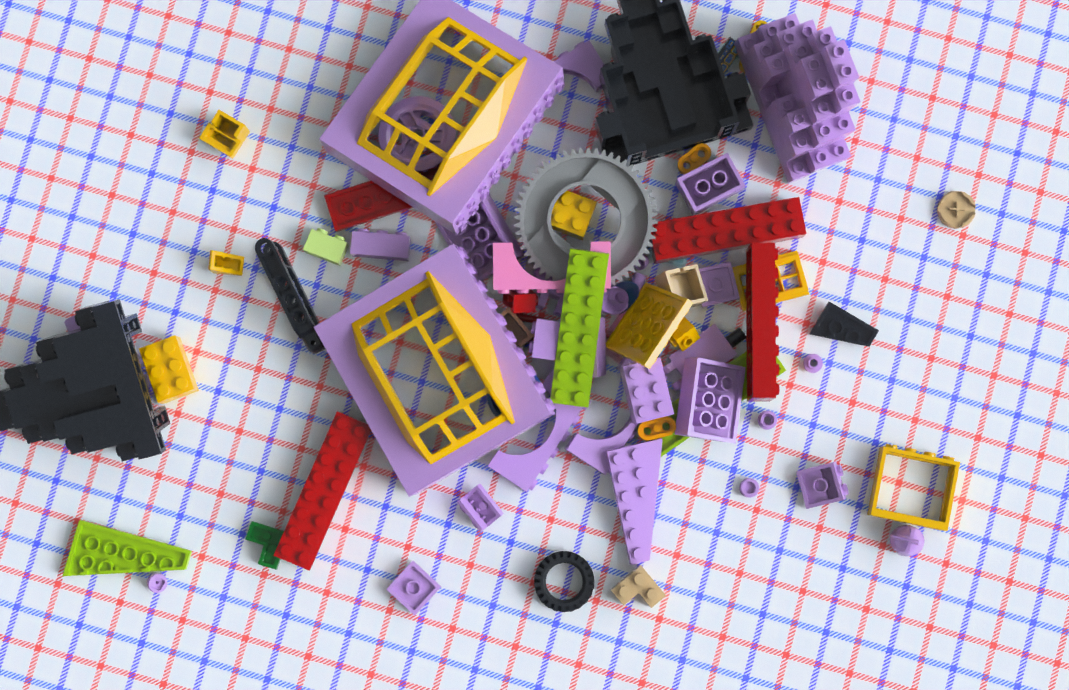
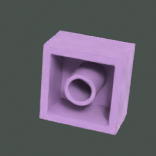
(545, 338)

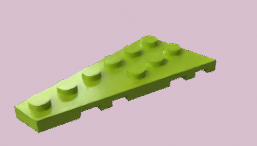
(112, 551)

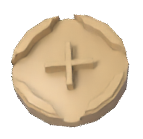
(956, 209)

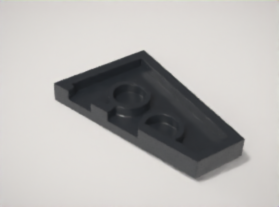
(843, 326)

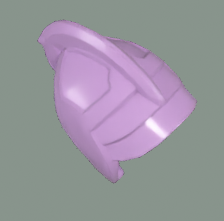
(907, 540)

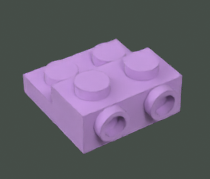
(822, 484)

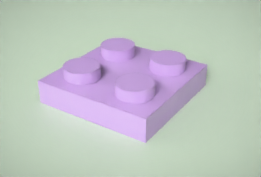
(719, 284)
(413, 587)

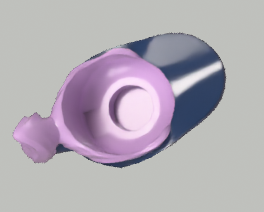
(619, 298)

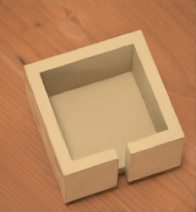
(685, 283)

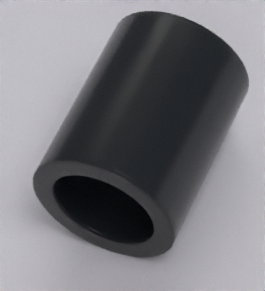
(735, 337)

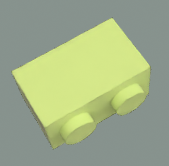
(325, 246)

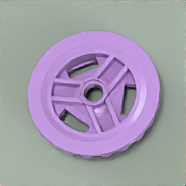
(408, 114)

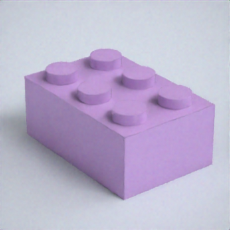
(710, 184)
(646, 391)

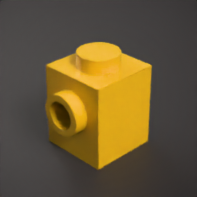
(684, 335)

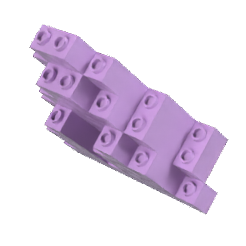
(802, 91)

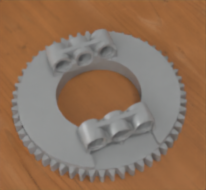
(610, 180)

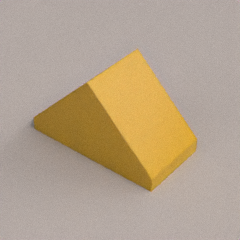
(225, 263)

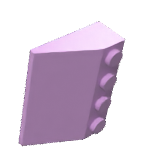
(479, 235)
(710, 400)

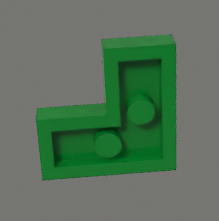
(270, 539)

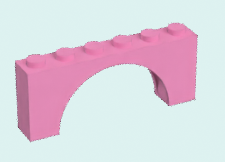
(511, 276)

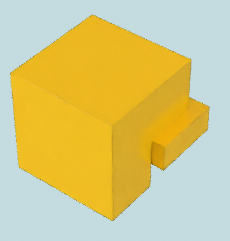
(225, 134)

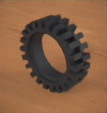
(587, 581)

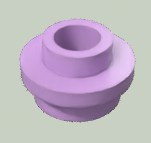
(806, 363)
(773, 419)

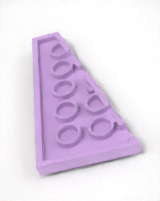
(635, 484)

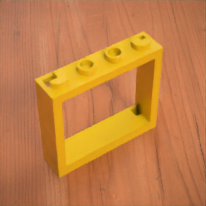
(928, 457)

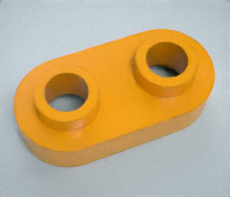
(693, 159)
(656, 428)

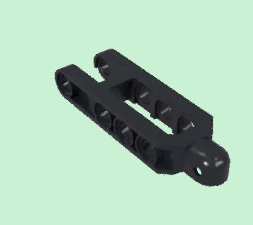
(279, 271)

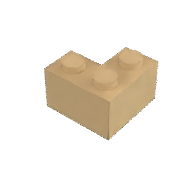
(638, 582)

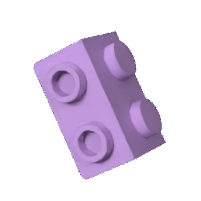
(480, 507)

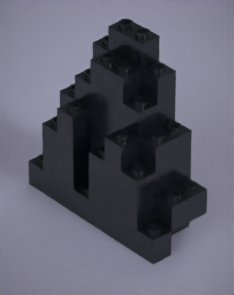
(665, 86)
(87, 389)

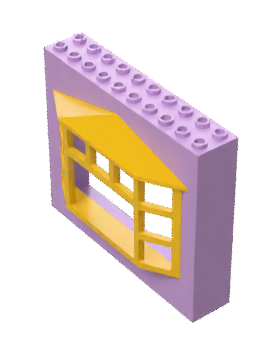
(485, 142)
(485, 342)

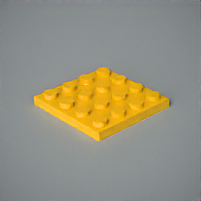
(648, 325)

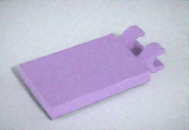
(710, 346)

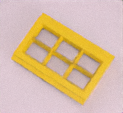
(784, 295)

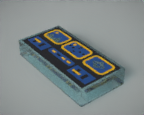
(728, 54)

